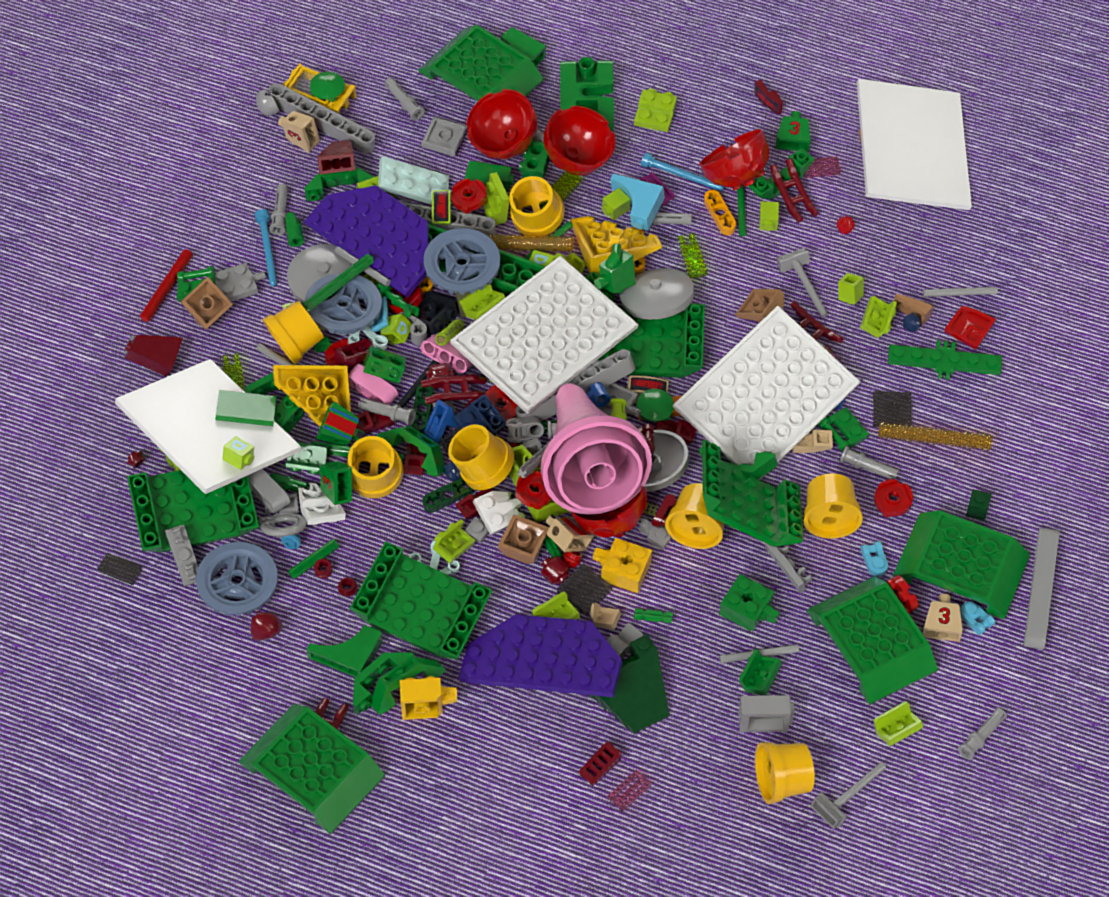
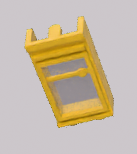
(300, 82)

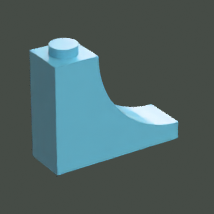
(645, 199)

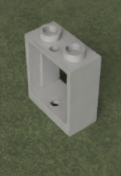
(765, 713)

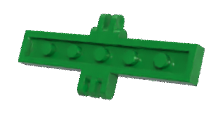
(944, 359)

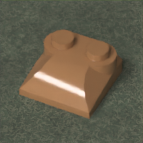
(206, 303)
(760, 304)
(523, 539)

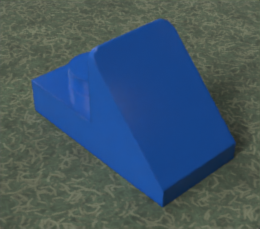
(439, 419)

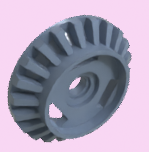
(453, 246)
(351, 317)
(240, 558)

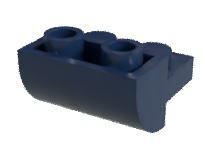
(481, 413)

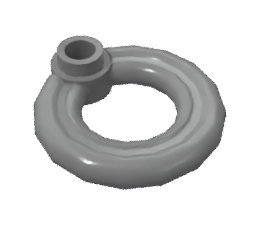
(267, 524)

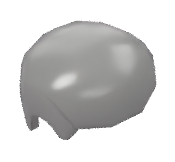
(266, 103)

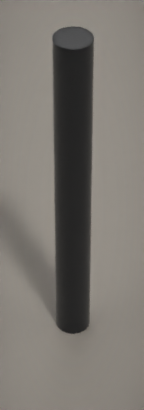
(411, 392)

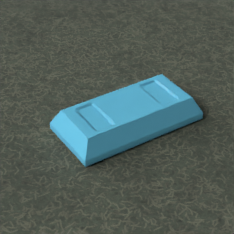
(382, 321)

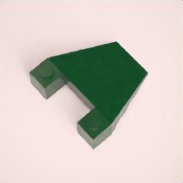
(640, 689)

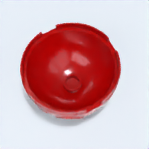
(502, 124)
(578, 140)
(738, 162)
(615, 521)

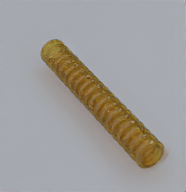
(533, 243)
(935, 436)

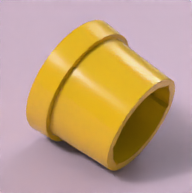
(531, 192)
(293, 331)
(375, 451)
(481, 457)
(832, 507)
(689, 520)
(783, 770)

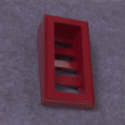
(343, 357)
(605, 768)

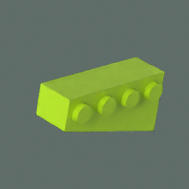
(521, 456)

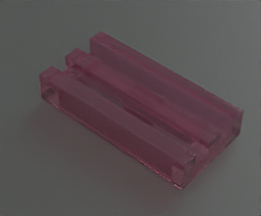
(821, 164)
(617, 802)

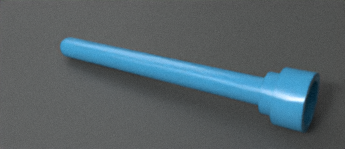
(649, 161)
(262, 218)

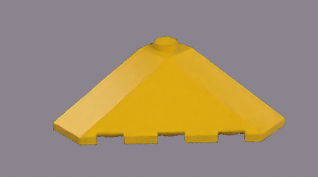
(595, 244)
(314, 387)

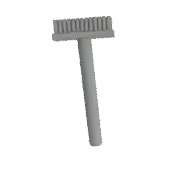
(795, 260)
(830, 811)

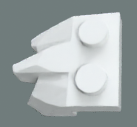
(317, 507)
(497, 509)

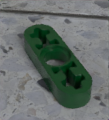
(419, 401)
(433, 496)

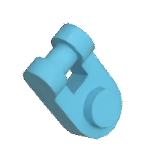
(878, 564)
(971, 612)

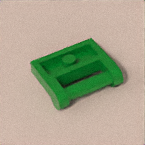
(185, 287)
(848, 426)

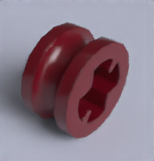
(326, 563)

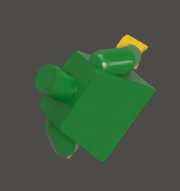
(617, 270)

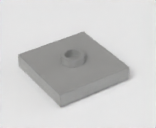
(444, 136)

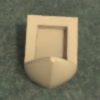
(604, 617)

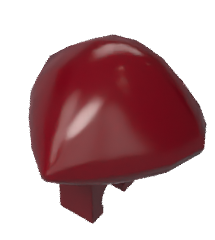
(265, 626)

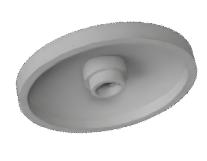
(313, 265)
(658, 294)
(669, 460)

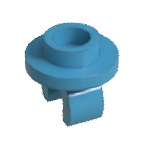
(291, 542)

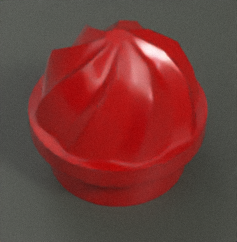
(845, 224)
(572, 559)

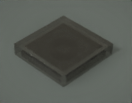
(892, 408)
(585, 588)

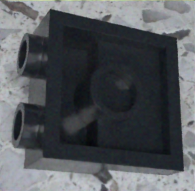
(436, 312)

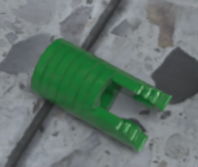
(294, 230)

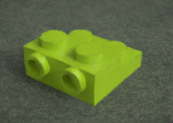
(655, 110)
(498, 200)

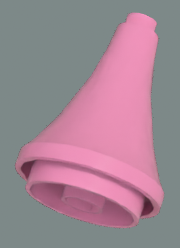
(593, 457)

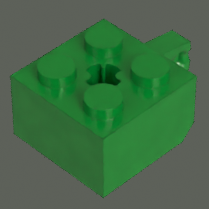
(748, 604)

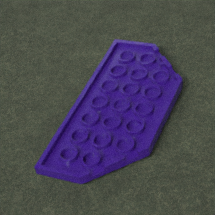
(376, 225)
(544, 657)

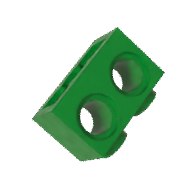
(535, 161)
(384, 364)
(287, 414)

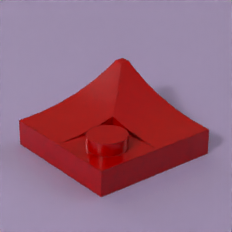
(969, 326)

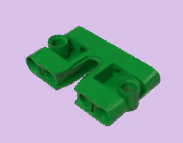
(585, 84)

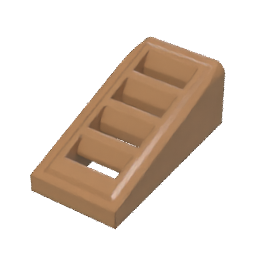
(909, 305)

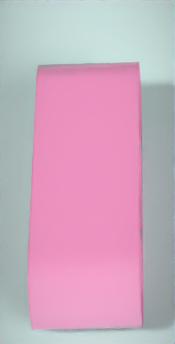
(445, 354)
(371, 386)

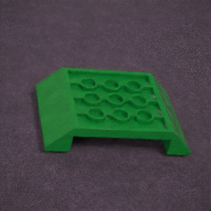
(482, 65)
(667, 344)
(174, 501)
(750, 504)
(964, 559)
(419, 603)
(876, 638)
(314, 765)

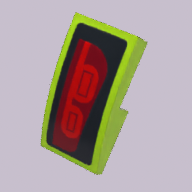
(441, 207)

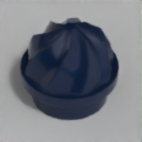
(911, 322)
(452, 472)

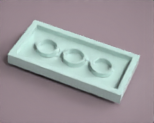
(410, 180)

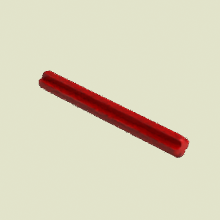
(165, 286)

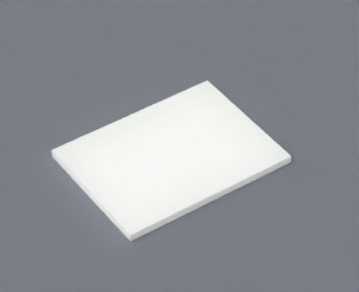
(913, 144)
(544, 334)
(766, 391)
(181, 421)

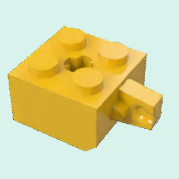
(624, 564)
(424, 697)

